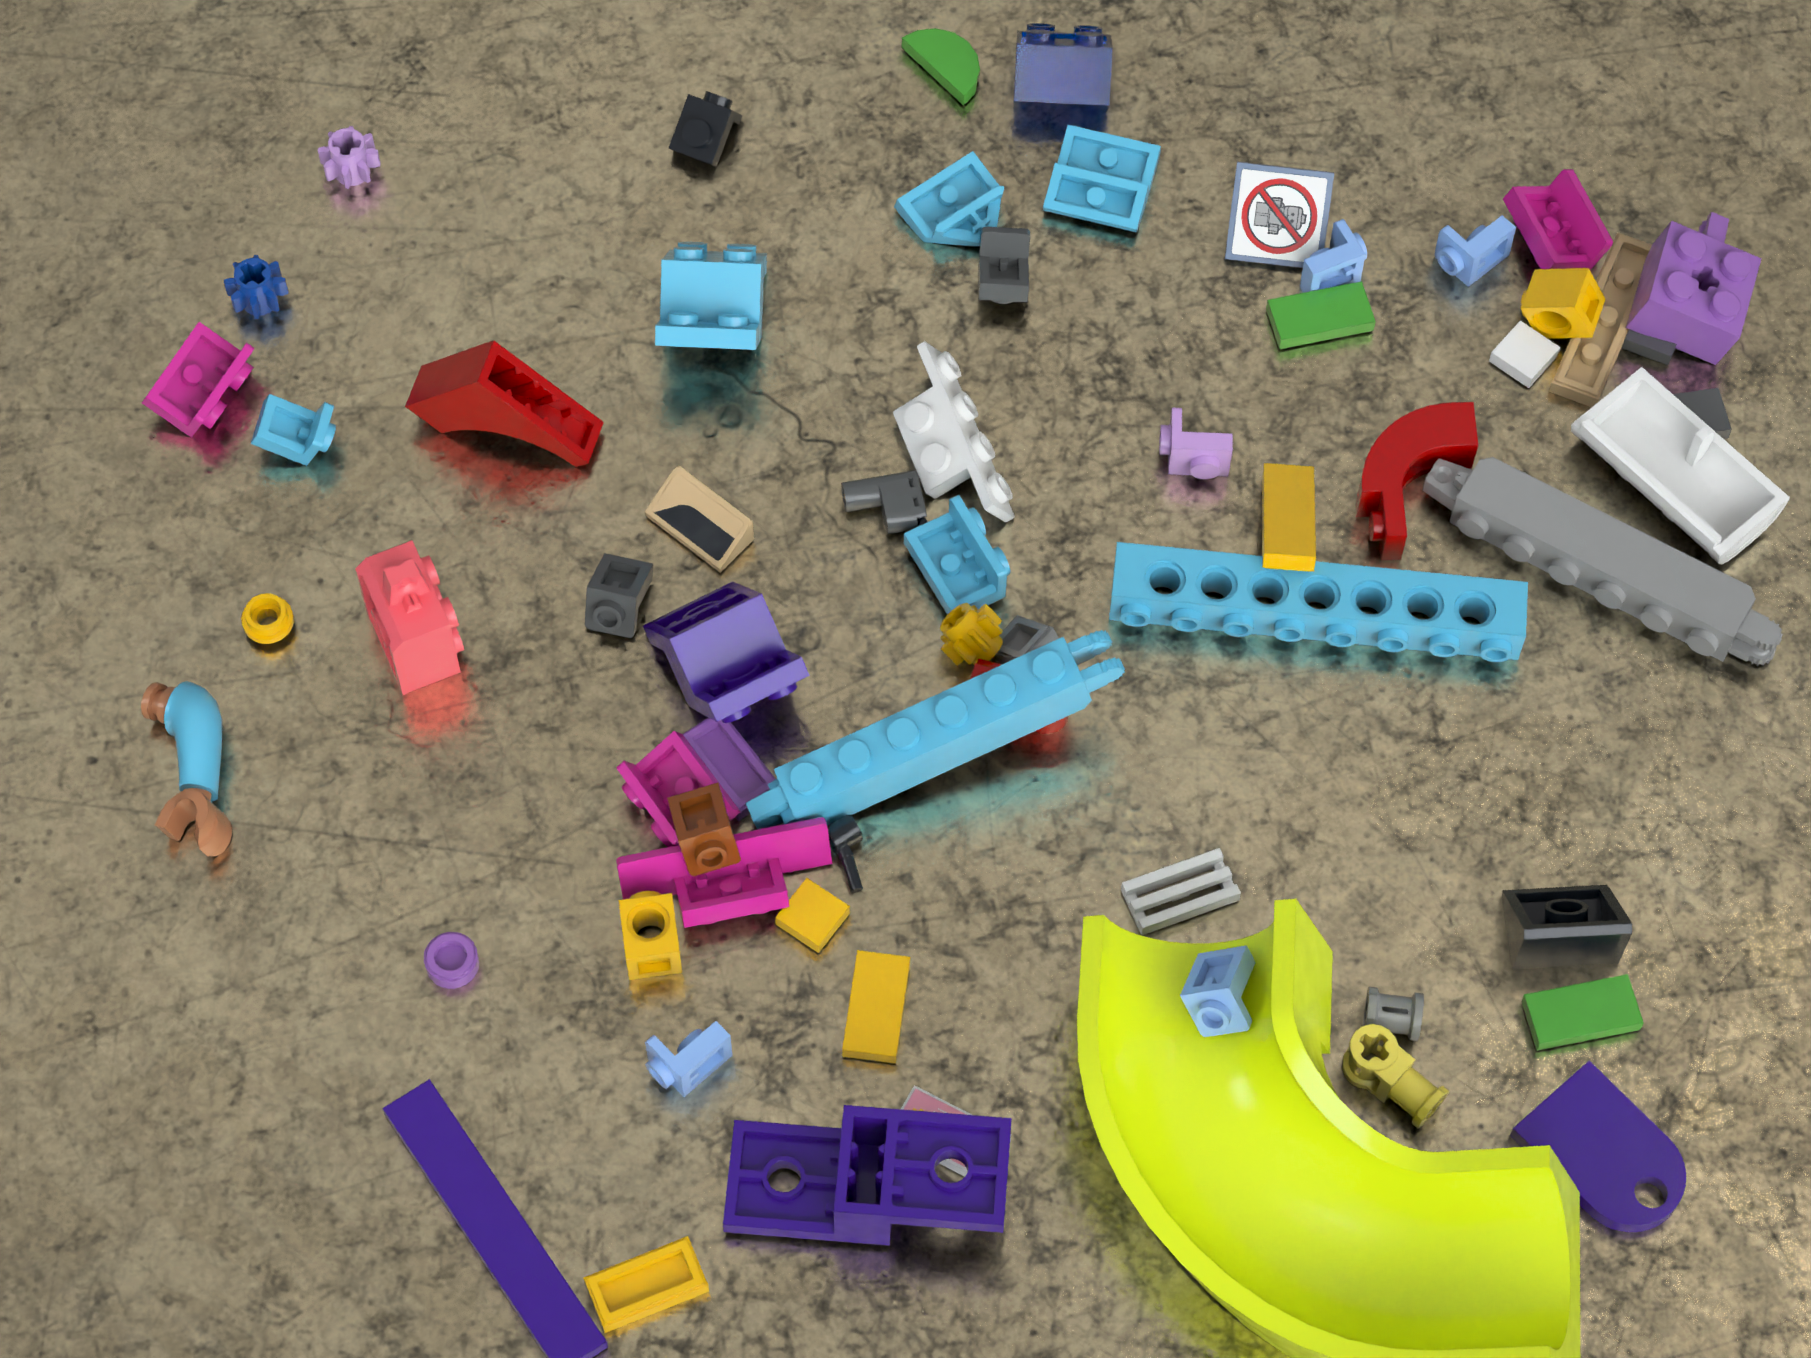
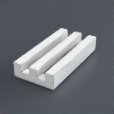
(1210, 860)

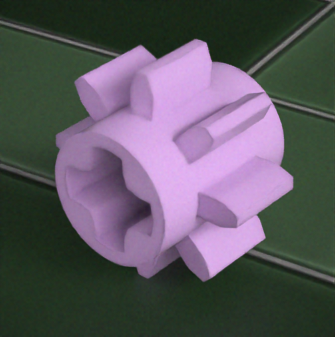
(349, 157)

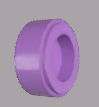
(451, 960)

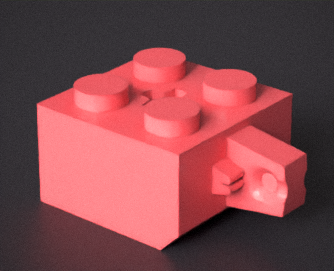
(410, 616)

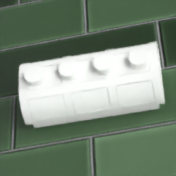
(1681, 465)

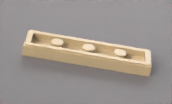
(1591, 360)

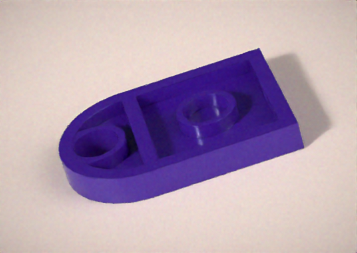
(1607, 1150)

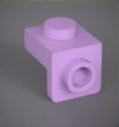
(1194, 452)

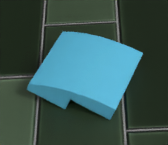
(1102, 178)

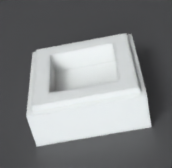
(1524, 354)

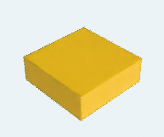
(812, 915)

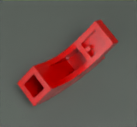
(1405, 453)

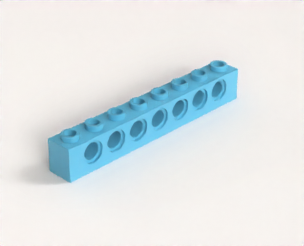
(1341, 587)

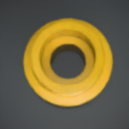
(266, 606)

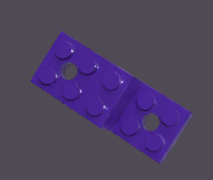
(868, 1175)

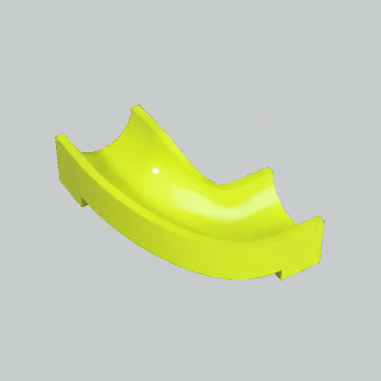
(1289, 1197)

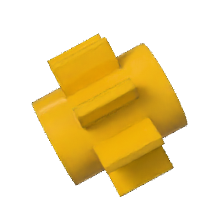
(971, 634)

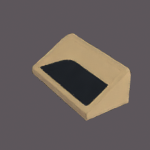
(700, 519)

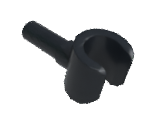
(842, 835)

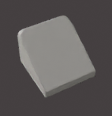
(1023, 637)

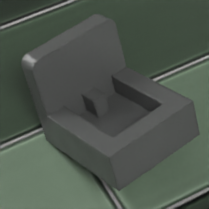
(1004, 265)

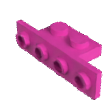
(735, 890)

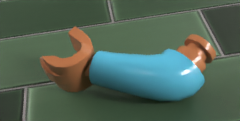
(196, 724)

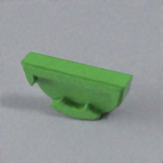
(946, 59)

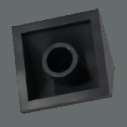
(1565, 926)

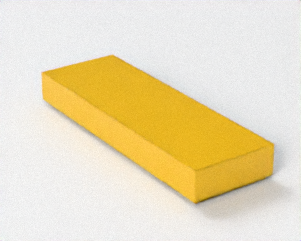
(1288, 517)

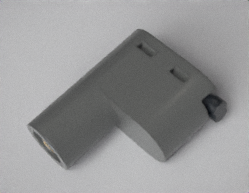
(896, 495)

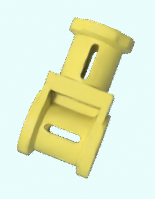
(1390, 1073)

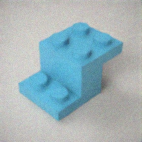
(711, 297)

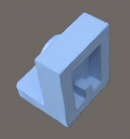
(1478, 253)
(1335, 265)
(1216, 989)
(696, 1058)

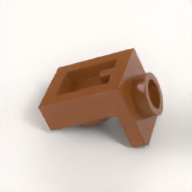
(704, 829)

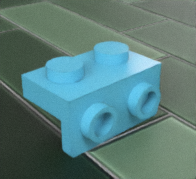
(959, 558)

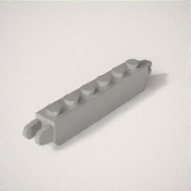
(1605, 559)

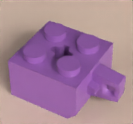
(1695, 289)

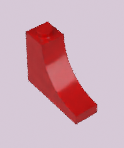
(503, 395)

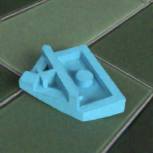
(953, 204)

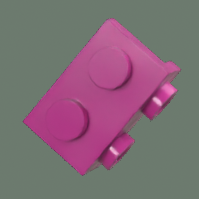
(1559, 223)
(197, 378)
(663, 773)

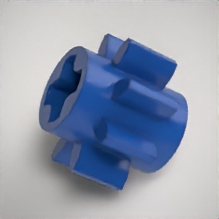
(256, 286)

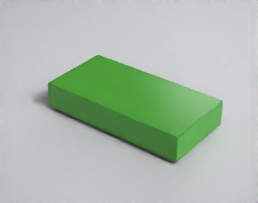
(1320, 315)
(1582, 1012)

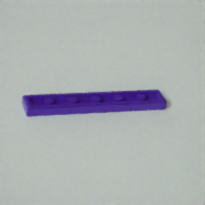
(493, 1225)

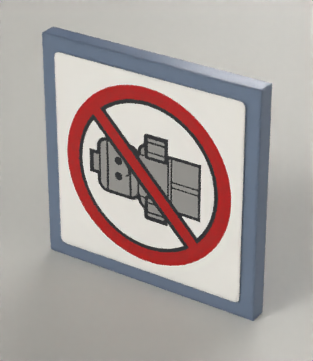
(1278, 214)

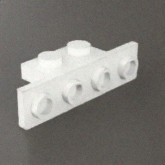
(946, 440)

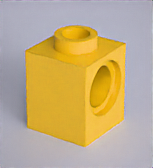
(1563, 303)
(650, 955)

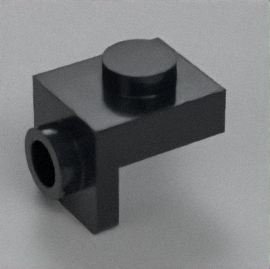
(704, 127)

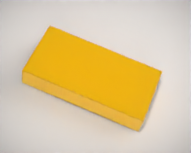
(876, 1007)
(646, 1284)

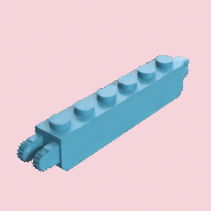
(937, 733)

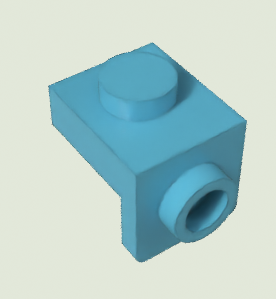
(293, 430)

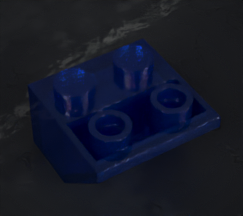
(1063, 65)

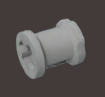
(1395, 1012)

